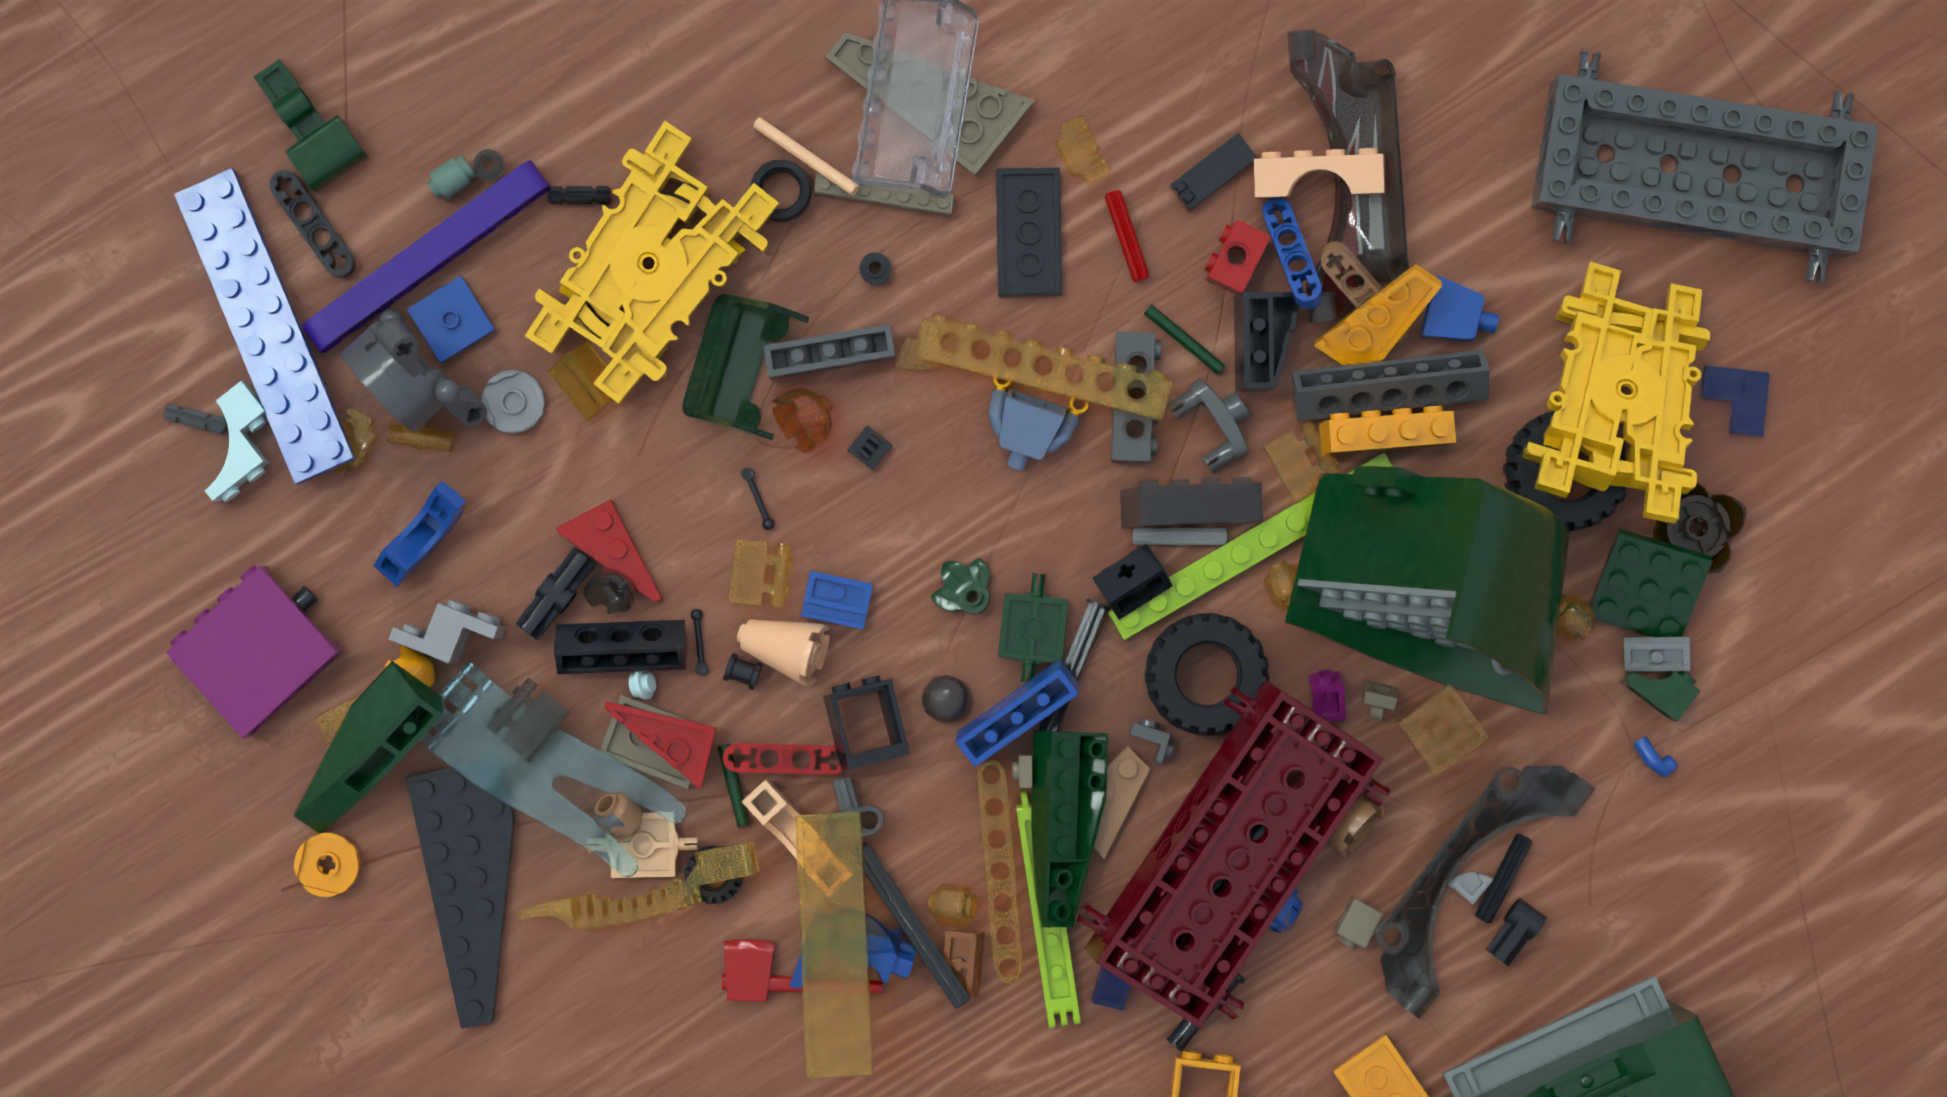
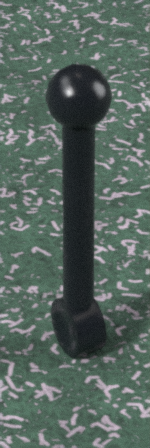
(748, 475)
(701, 668)

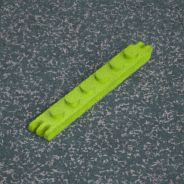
(1051, 942)

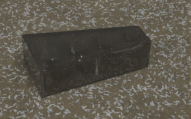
(1191, 503)

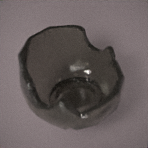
(611, 590)
(947, 699)

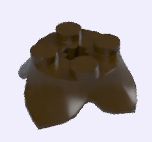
(1721, 521)

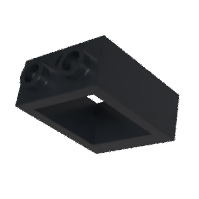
(891, 716)

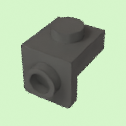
(1149, 731)

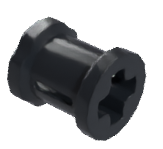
(742, 671)

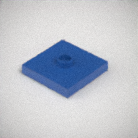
(451, 319)

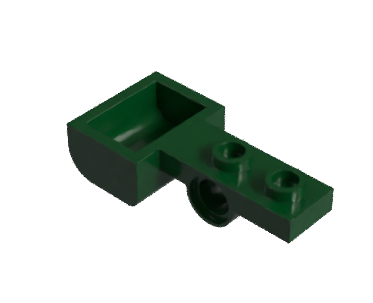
(323, 148)

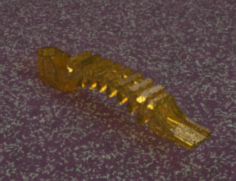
(710, 867)

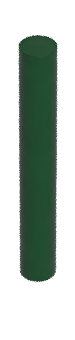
(1184, 339)

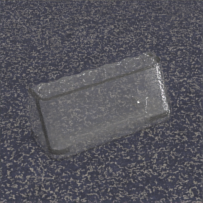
(916, 96)

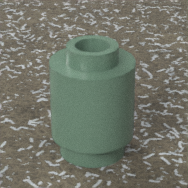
(451, 177)

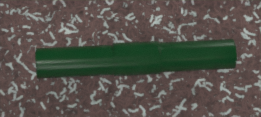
(734, 790)

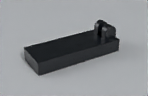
(1213, 172)

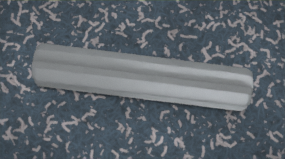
(1179, 536)

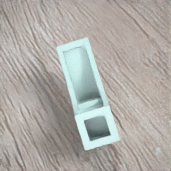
(244, 459)

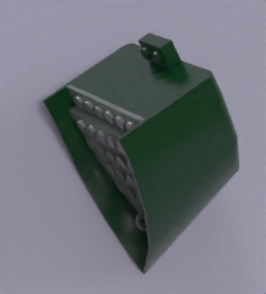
(1436, 579)

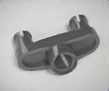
(1226, 412)

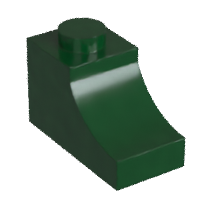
(1667, 694)

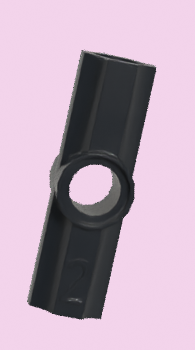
(555, 593)

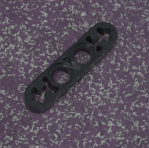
(312, 224)

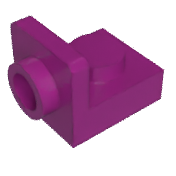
(1328, 694)

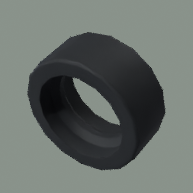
(799, 174)

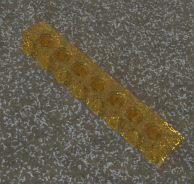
(931, 348)

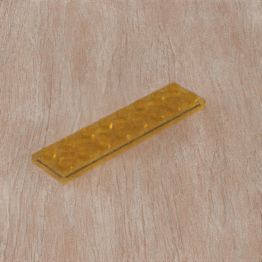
(834, 945)

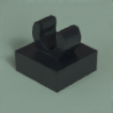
(869, 447)

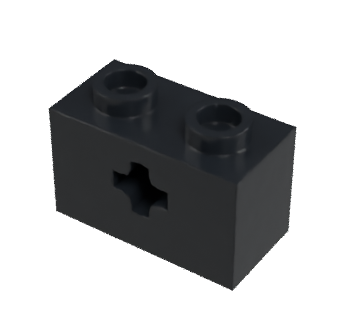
(1132, 581)

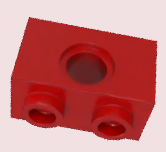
(1247, 240)

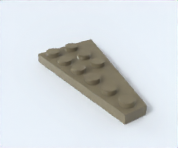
(988, 110)

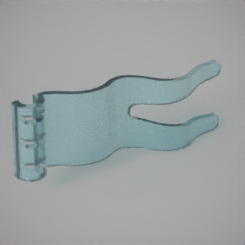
(527, 786)

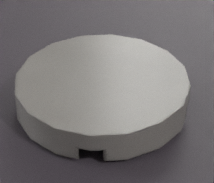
(513, 401)

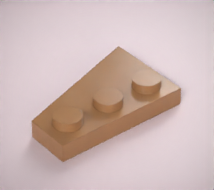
(1124, 781)

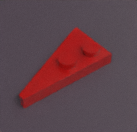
(606, 539)
(678, 741)

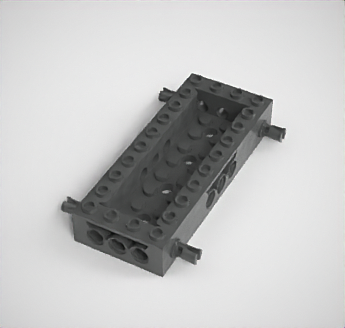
(1703, 138)

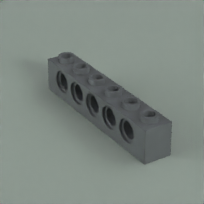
(1391, 384)

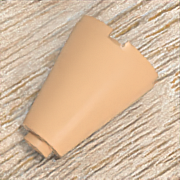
(786, 646)

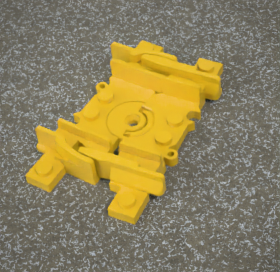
(656, 298)

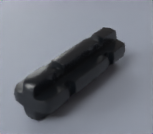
(579, 195)

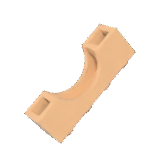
(1278, 175)
(774, 813)

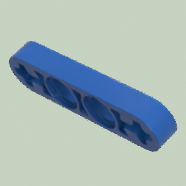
(1292, 252)

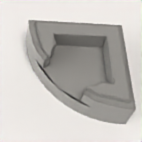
(1470, 885)

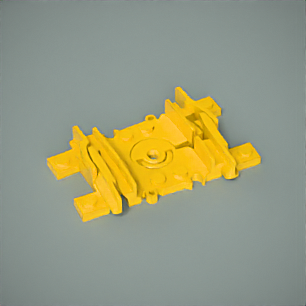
(1631, 348)

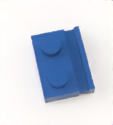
(837, 600)

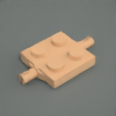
(655, 847)

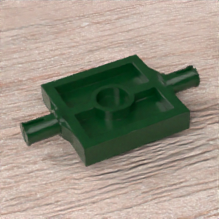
(1032, 627)

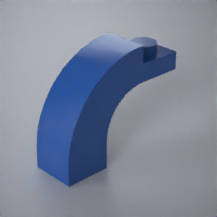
(422, 535)

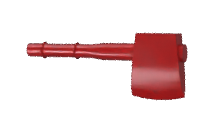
(749, 972)

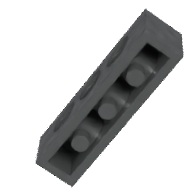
(829, 352)
(1123, 447)

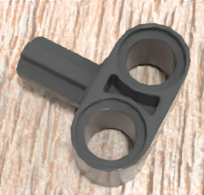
(848, 803)

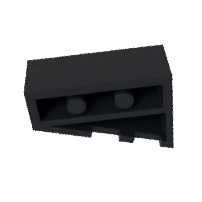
(1261, 338)

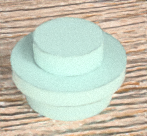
(642, 684)

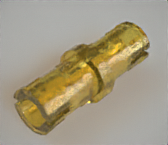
(423, 438)

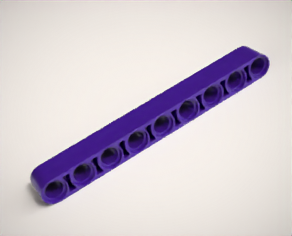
(426, 256)

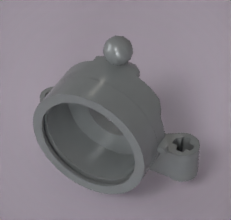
(399, 377)

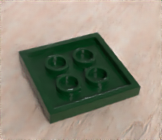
(1649, 585)

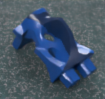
(886, 953)

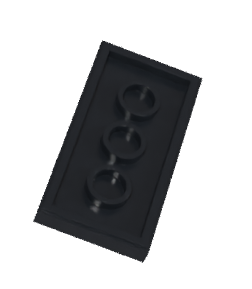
(1028, 232)

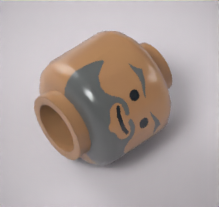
(618, 815)

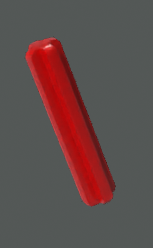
(1126, 236)

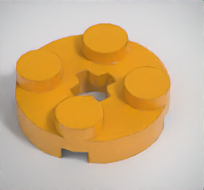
(312, 875)

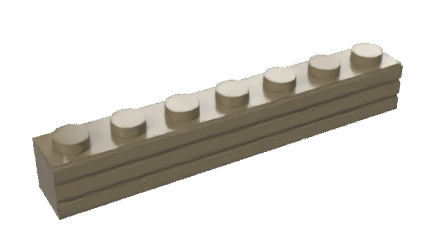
(887, 198)

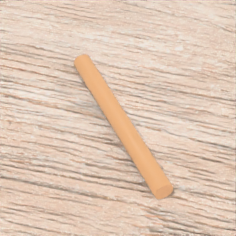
(806, 156)

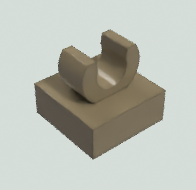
(1378, 697)

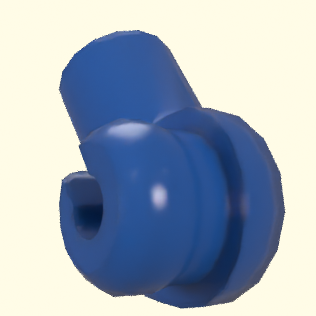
(1651, 758)

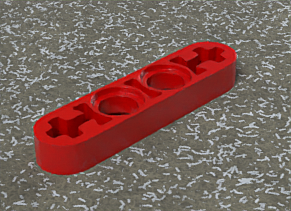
(784, 763)

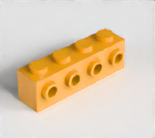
(1388, 432)

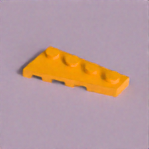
(1381, 321)

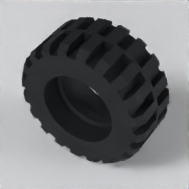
(1523, 473)
(1174, 643)

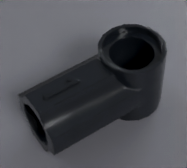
(1519, 925)

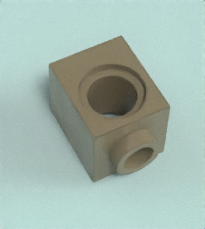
(1357, 923)

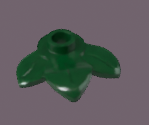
(960, 583)

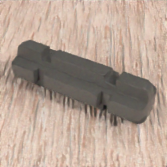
(195, 418)

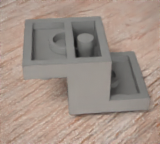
(448, 631)

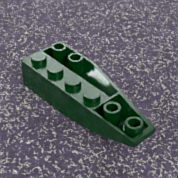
(369, 744)
(1065, 817)

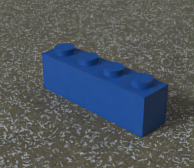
(1017, 713)

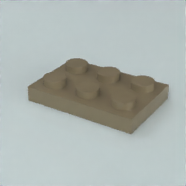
(631, 751)

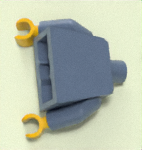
(1030, 424)

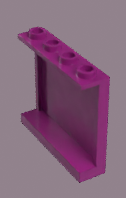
(252, 651)

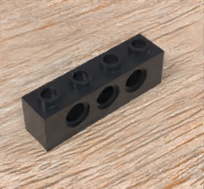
(620, 646)

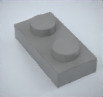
(1657, 653)

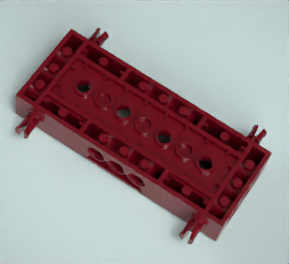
(1213, 842)

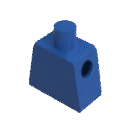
(1456, 314)

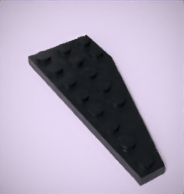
(467, 862)

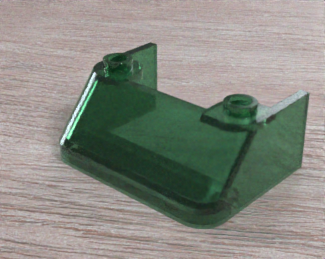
(731, 361)

